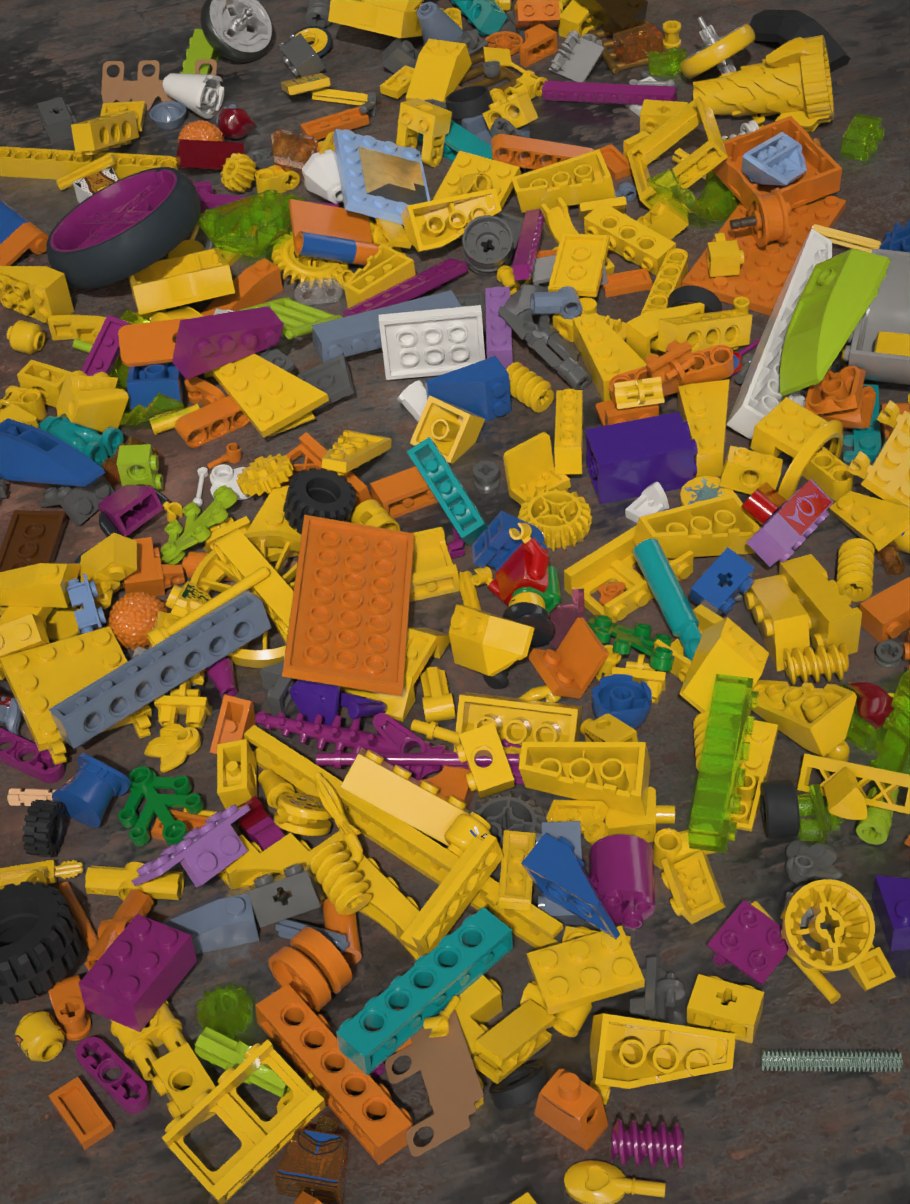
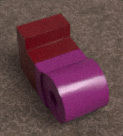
(258, 825)

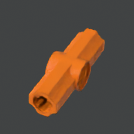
(109, 929)

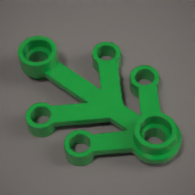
(637, 637)
(144, 782)

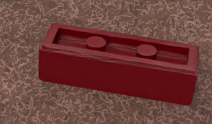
(206, 153)

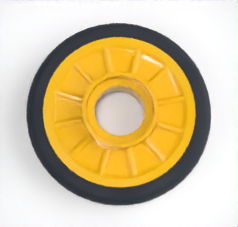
(320, 36)

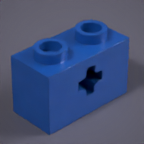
(727, 568)

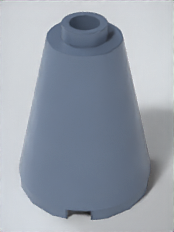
(437, 24)

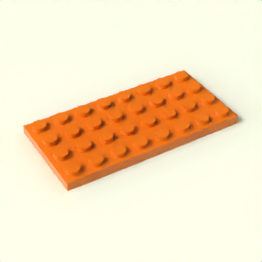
(766, 266)
(350, 606)

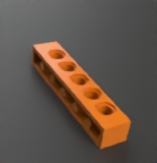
(378, 1137)

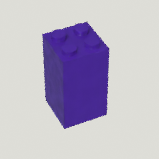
(636, 453)

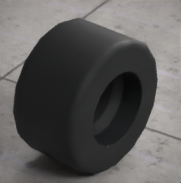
(779, 808)

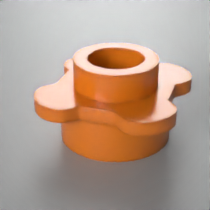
(610, 591)

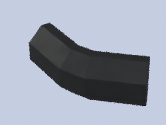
(790, 24)

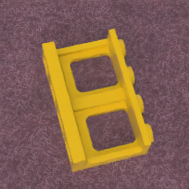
(615, 564)
(258, 1138)

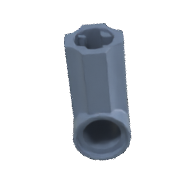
(562, 302)

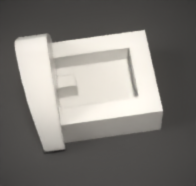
(414, 399)
(651, 501)

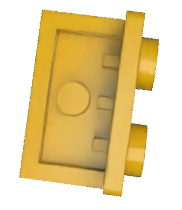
(692, 887)

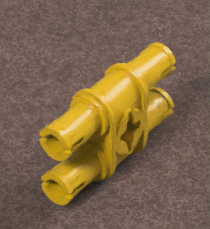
(160, 1030)

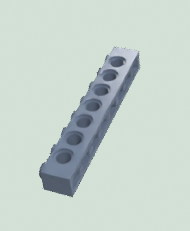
(160, 669)

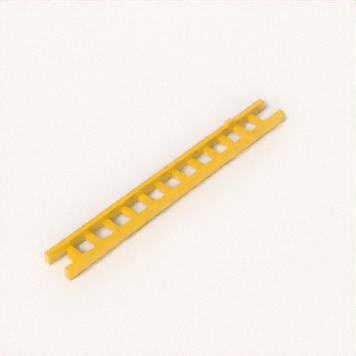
(399, 838)

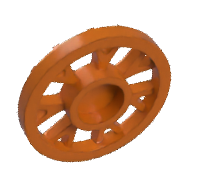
(503, 40)

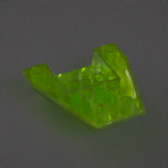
(249, 224)

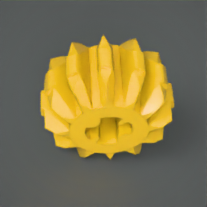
(238, 172)

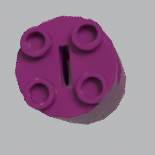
(624, 878)

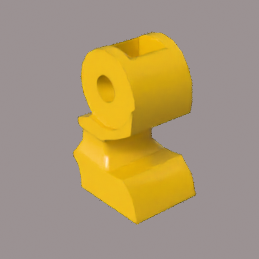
(565, 326)

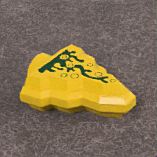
(185, 599)

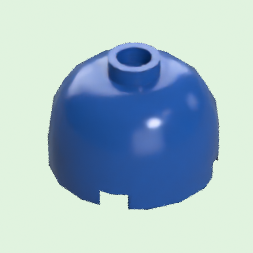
(622, 699)

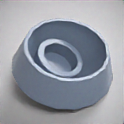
(168, 114)

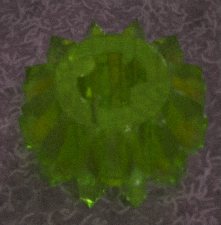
(225, 1010)

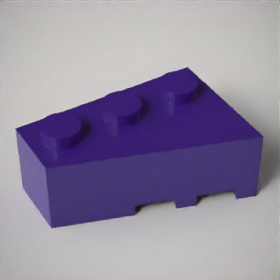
(892, 905)

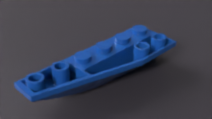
(41, 457)

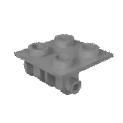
(576, 57)

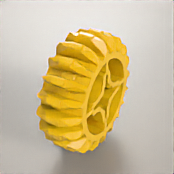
(559, 516)

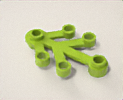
(196, 528)

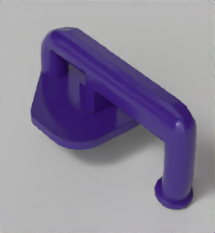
(323, 699)

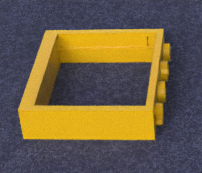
(668, 134)

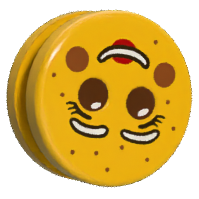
(302, 815)

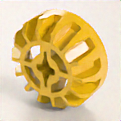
(850, 913)

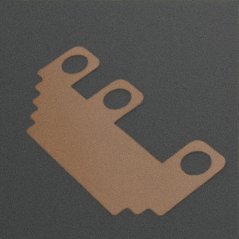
(448, 1080)

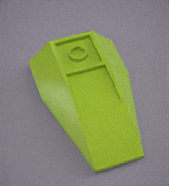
(827, 315)

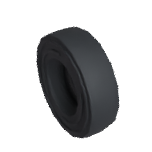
(519, 1086)

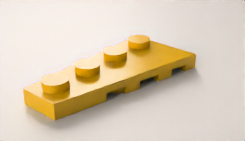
(354, 450)

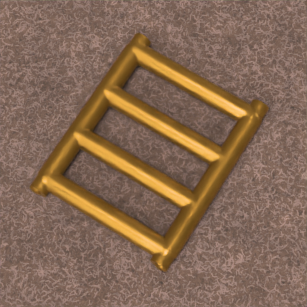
(609, 57)
(504, 74)

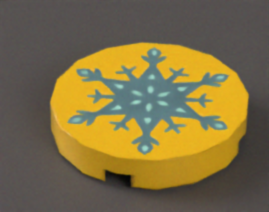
(702, 489)

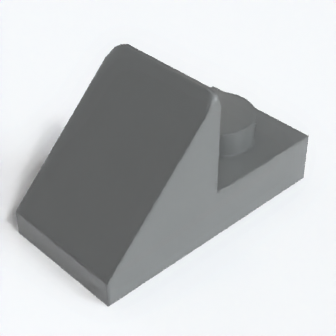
(278, 687)

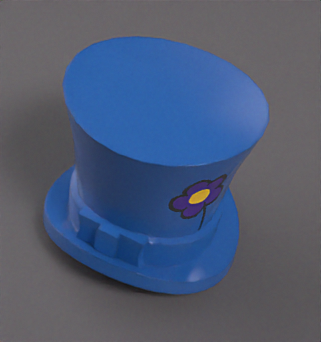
(91, 790)

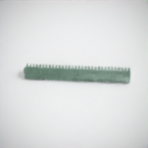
(830, 1059)

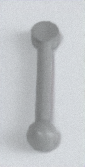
(670, 82)

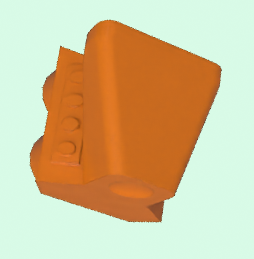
(843, 398)

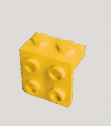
(532, 469)

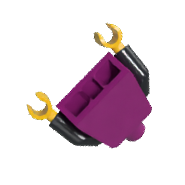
(132, 507)

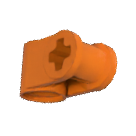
(70, 1008)

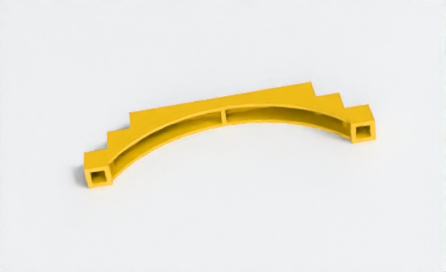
(387, 907)

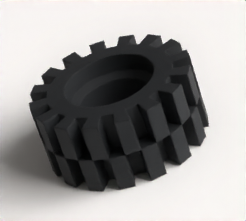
(44, 828)

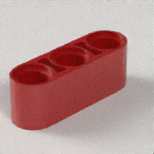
(763, 503)

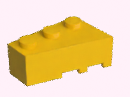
(379, 274)
(778, 617)

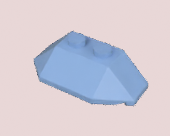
(775, 161)

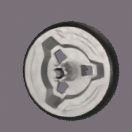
(229, 34)

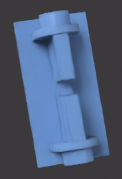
(82, 594)

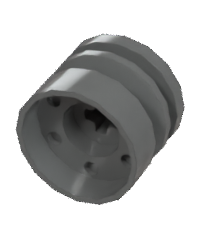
(484, 233)

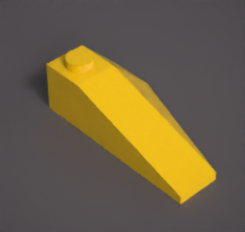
(441, 221)
(806, 714)
(647, 1052)

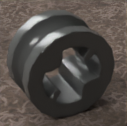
(892, 648)

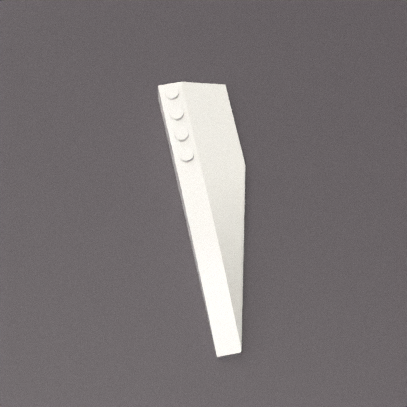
(761, 385)

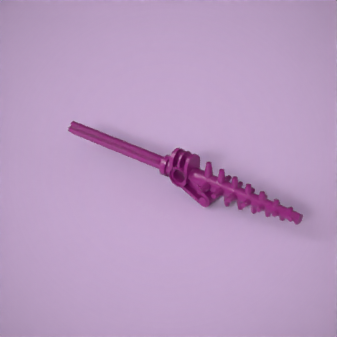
(391, 738)

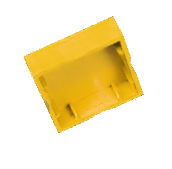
(375, 18)
(181, 281)

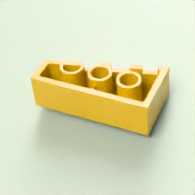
(576, 18)
(706, 412)
(402, 795)

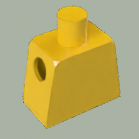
(638, 825)

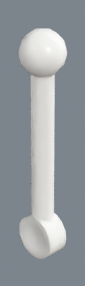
(202, 473)

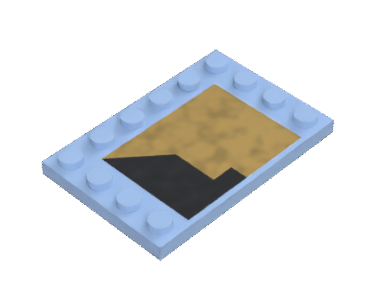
(378, 176)

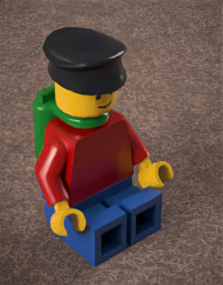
(522, 573)

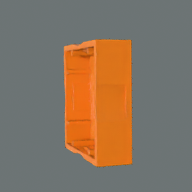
(820, 179)

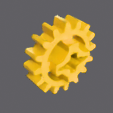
(265, 474)

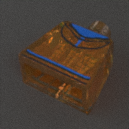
(314, 1164)

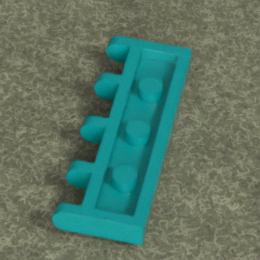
(867, 439)

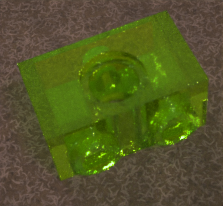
(862, 137)

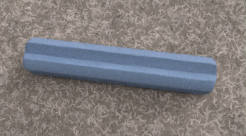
(288, 928)

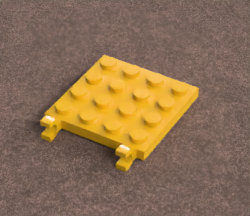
(890, 471)

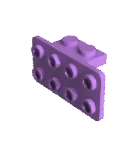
(202, 851)

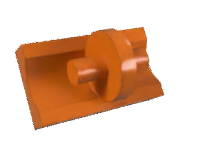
(672, 363)

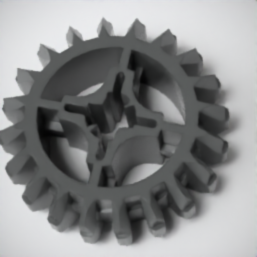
(511, 813)

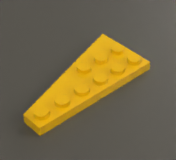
(267, 393)

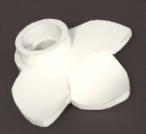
(227, 476)

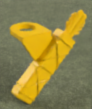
(41, 872)

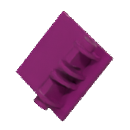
(749, 943)

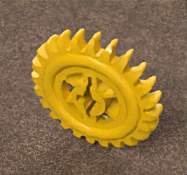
(303, 267)

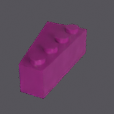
(224, 338)

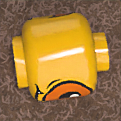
(40, 1036)

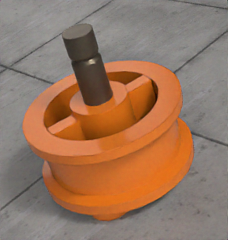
(766, 218)

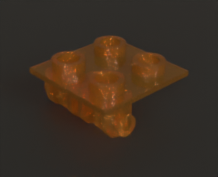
(291, 152)

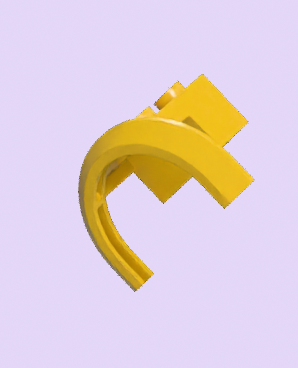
(797, 433)

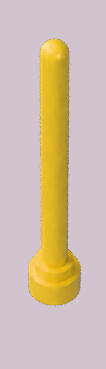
(157, 635)

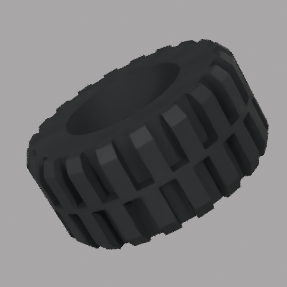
(35, 940)

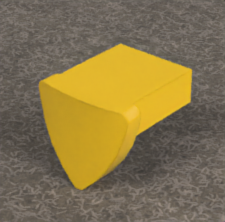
(845, 796)

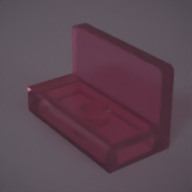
(564, 617)

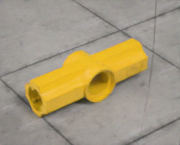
(118, 882)

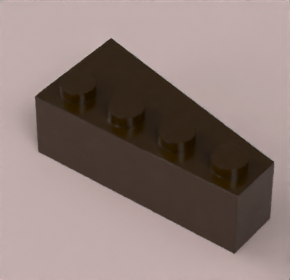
(617, 14)

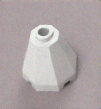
(323, 177)

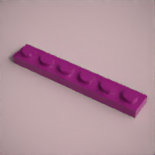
(412, 287)

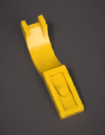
(560, 222)

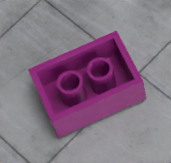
(138, 972)

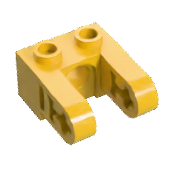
(424, 118)

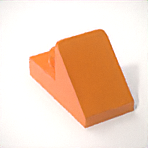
(233, 721)

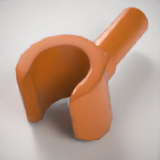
(232, 455)

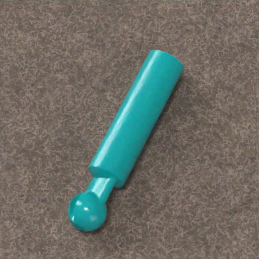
(668, 594)

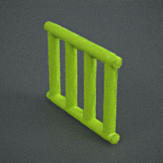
(296, 316)

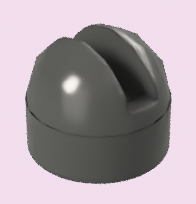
(491, 69)

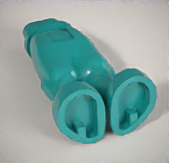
(84, 439)

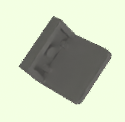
(77, 500)

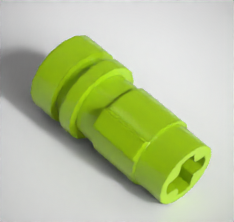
(878, 821)

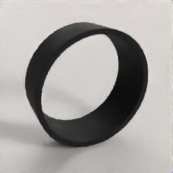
(468, 102)
(695, 294)

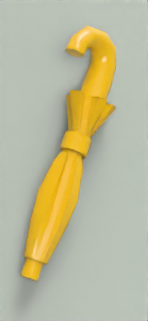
(333, 805)

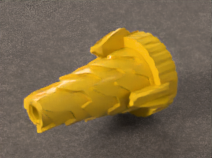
(787, 83)

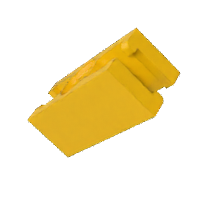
(390, 234)
(513, 1041)

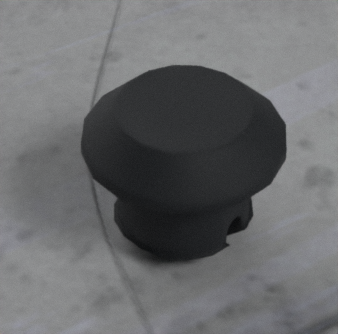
(498, 681)

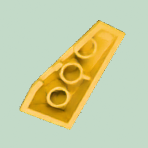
(38, 585)

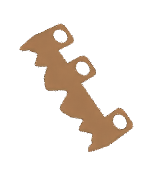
(144, 88)

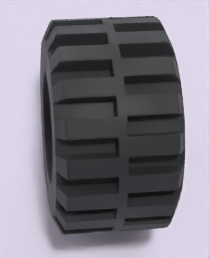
(318, 495)

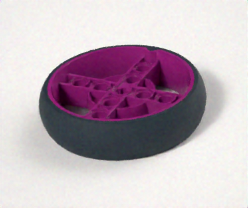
(124, 227)

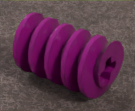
(647, 1143)

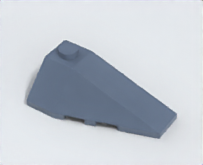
(218, 921)

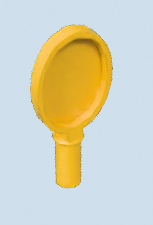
(605, 1184)

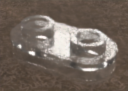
(318, 289)

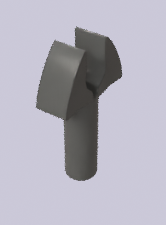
(370, 107)

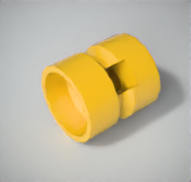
(373, 514)

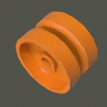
(311, 967)

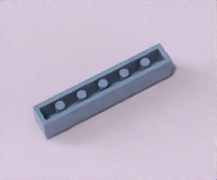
(362, 331)

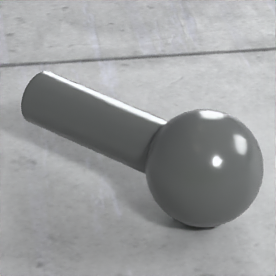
(745, 361)

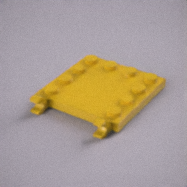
(57, 671)

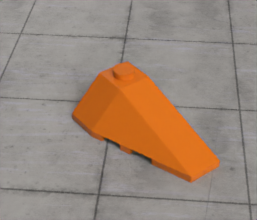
(251, 288)

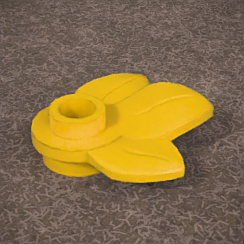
(173, 745)

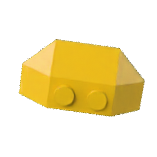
(487, 640)

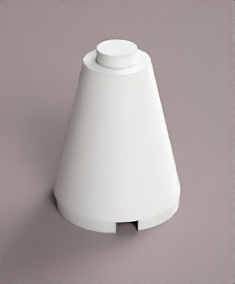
(195, 91)

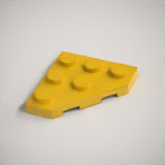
(272, 519)

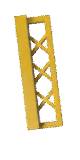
(867, 773)
(453, 895)

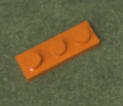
(346, 119)

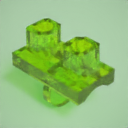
(666, 62)
(819, 825)

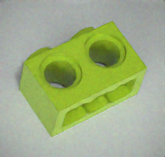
(139, 466)

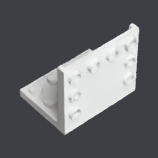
(431, 341)

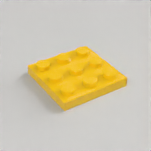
(470, 164)

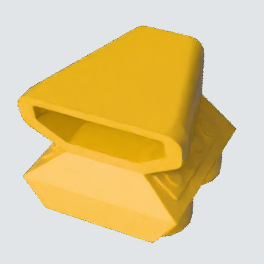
(92, 400)

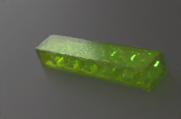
(721, 764)

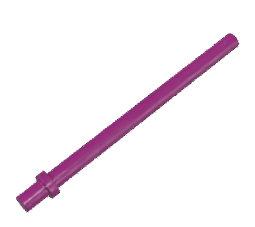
(410, 759)

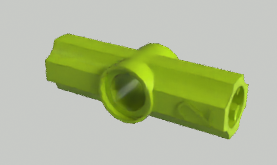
(230, 1053)

